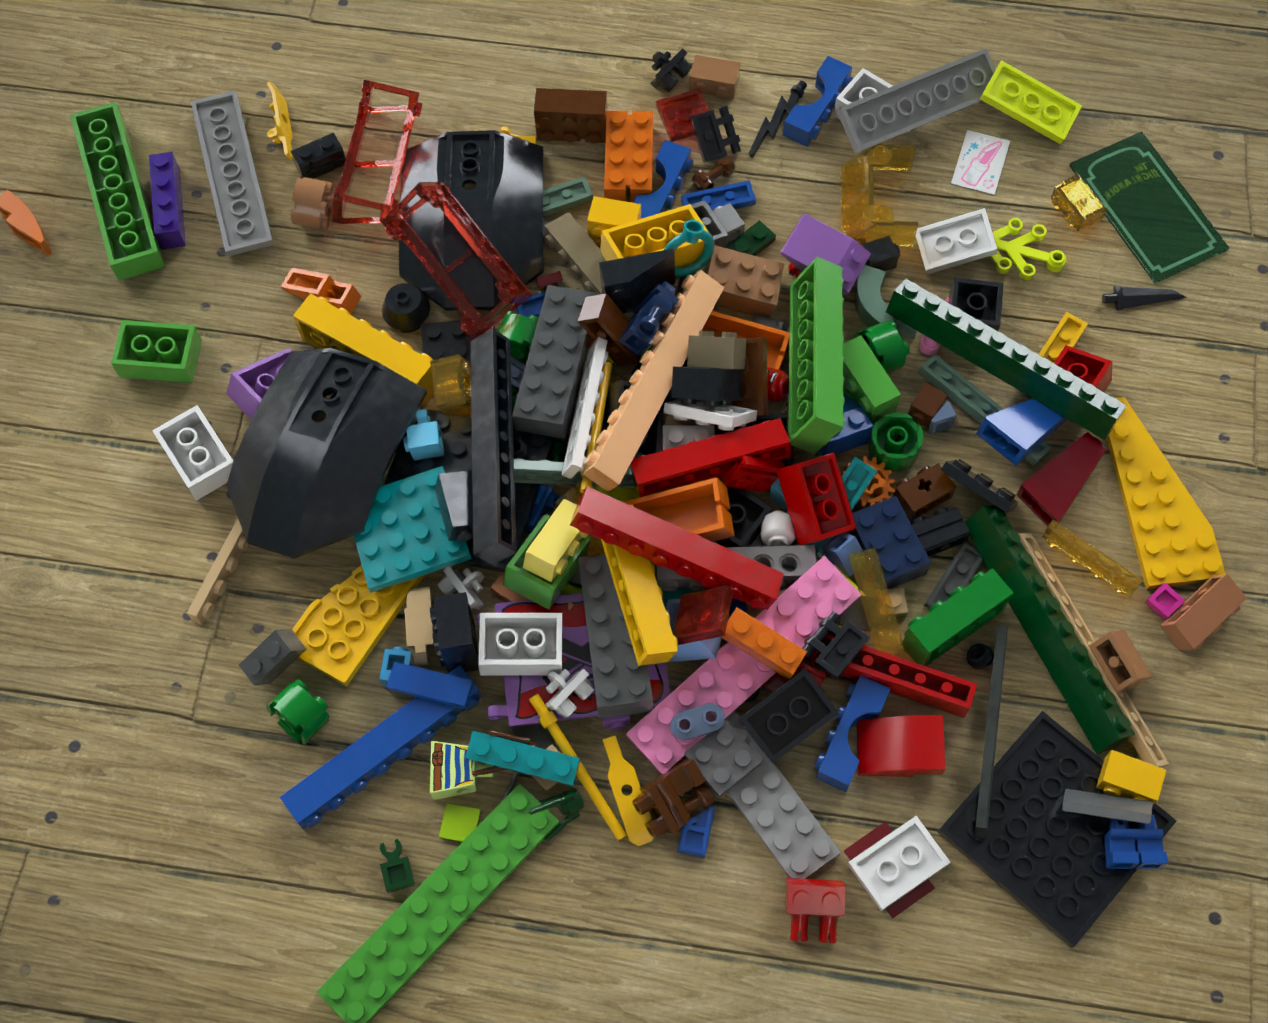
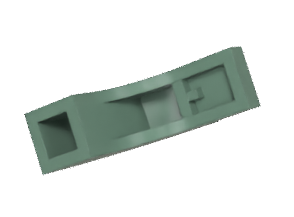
(870, 303)

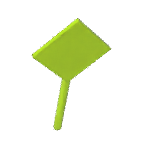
(458, 822)

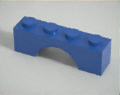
(806, 120)
(671, 165)
(839, 762)

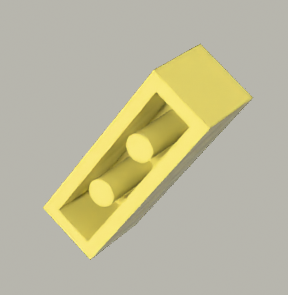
(554, 544)

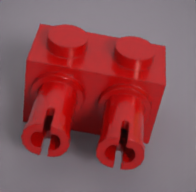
(818, 898)

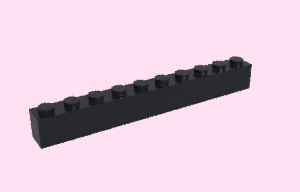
(492, 448)

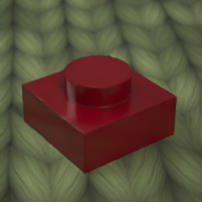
(550, 279)

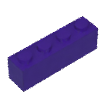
(167, 200)

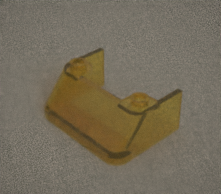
(859, 214)

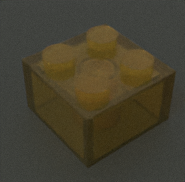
(452, 385)

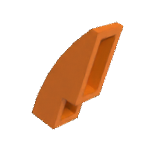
(23, 222)
(303, 282)

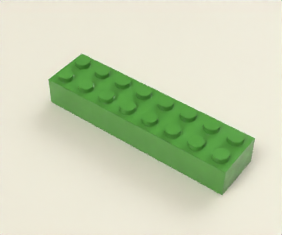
(117, 191)
(816, 356)

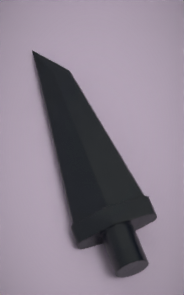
(1134, 296)

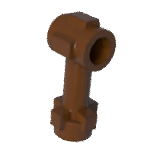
(705, 181)

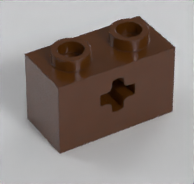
(913, 493)

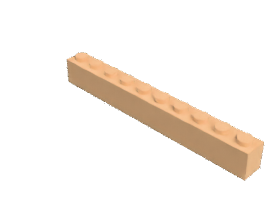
(652, 382)

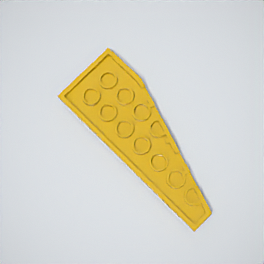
(1166, 524)
(348, 625)

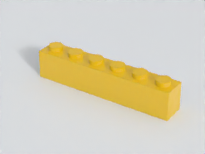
(641, 606)

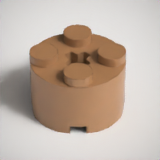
(312, 202)

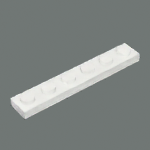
(584, 415)

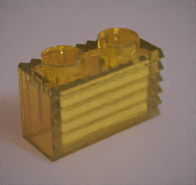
(1078, 203)

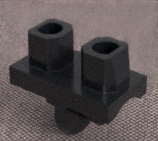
(677, 63)

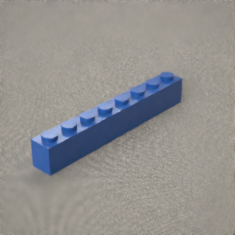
(372, 756)

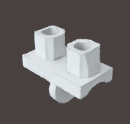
(455, 581)
(577, 683)

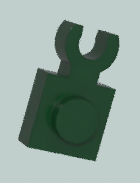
(397, 871)

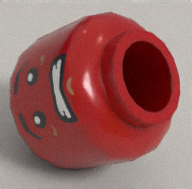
(777, 384)

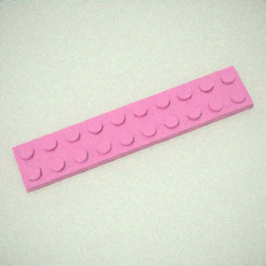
(736, 675)

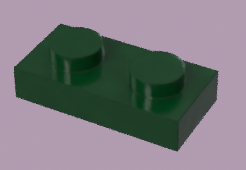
(753, 239)

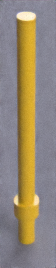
(597, 425)
(548, 720)

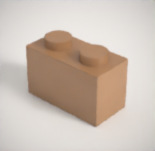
(714, 76)
(1120, 661)

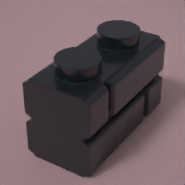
(319, 156)
(941, 531)

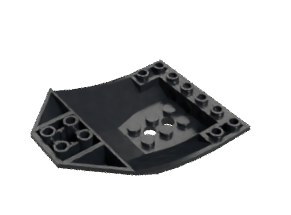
(503, 205)
(316, 481)

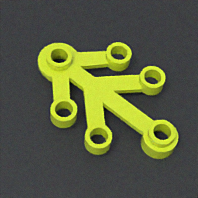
(1016, 249)

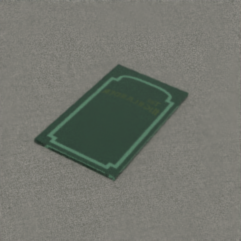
(1149, 207)

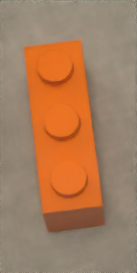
(763, 644)

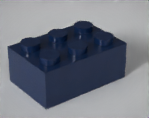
(896, 543)

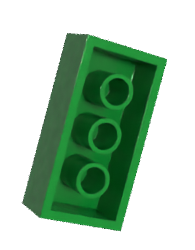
(957, 617)

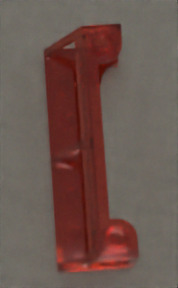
(342, 191)
(509, 285)

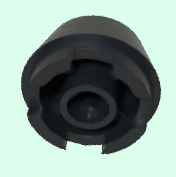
(405, 308)

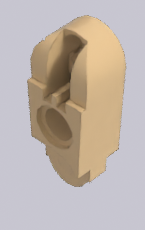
(418, 622)

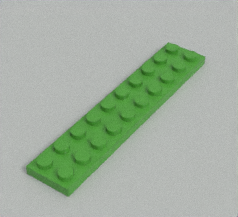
(437, 908)

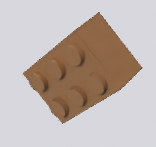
(748, 281)

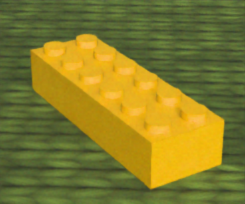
(336, 328)

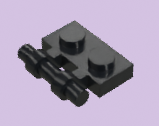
(709, 136)
(841, 650)

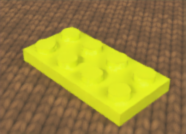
(1031, 102)

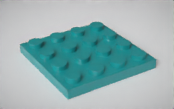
(406, 533)

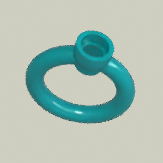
(692, 232)

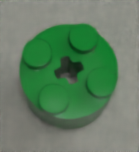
(520, 332)
(886, 345)
(896, 441)
(299, 712)

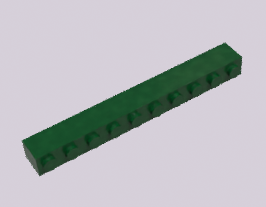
(1005, 359)
(1050, 631)

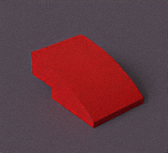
(901, 746)

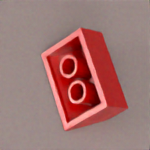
(816, 499)

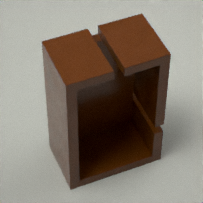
(570, 115)

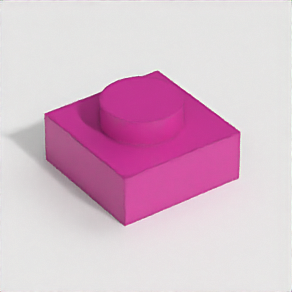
(1164, 601)

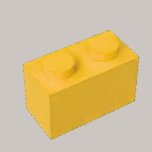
(1130, 778)

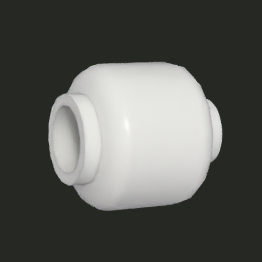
(777, 529)

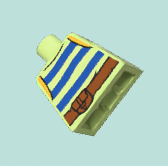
(451, 771)

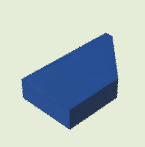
(696, 834)

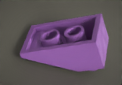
(819, 240)
(252, 382)

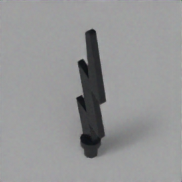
(797, 93)

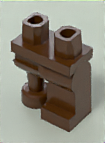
(664, 798)

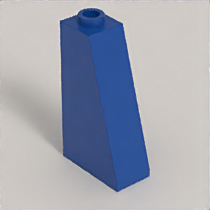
(1020, 429)

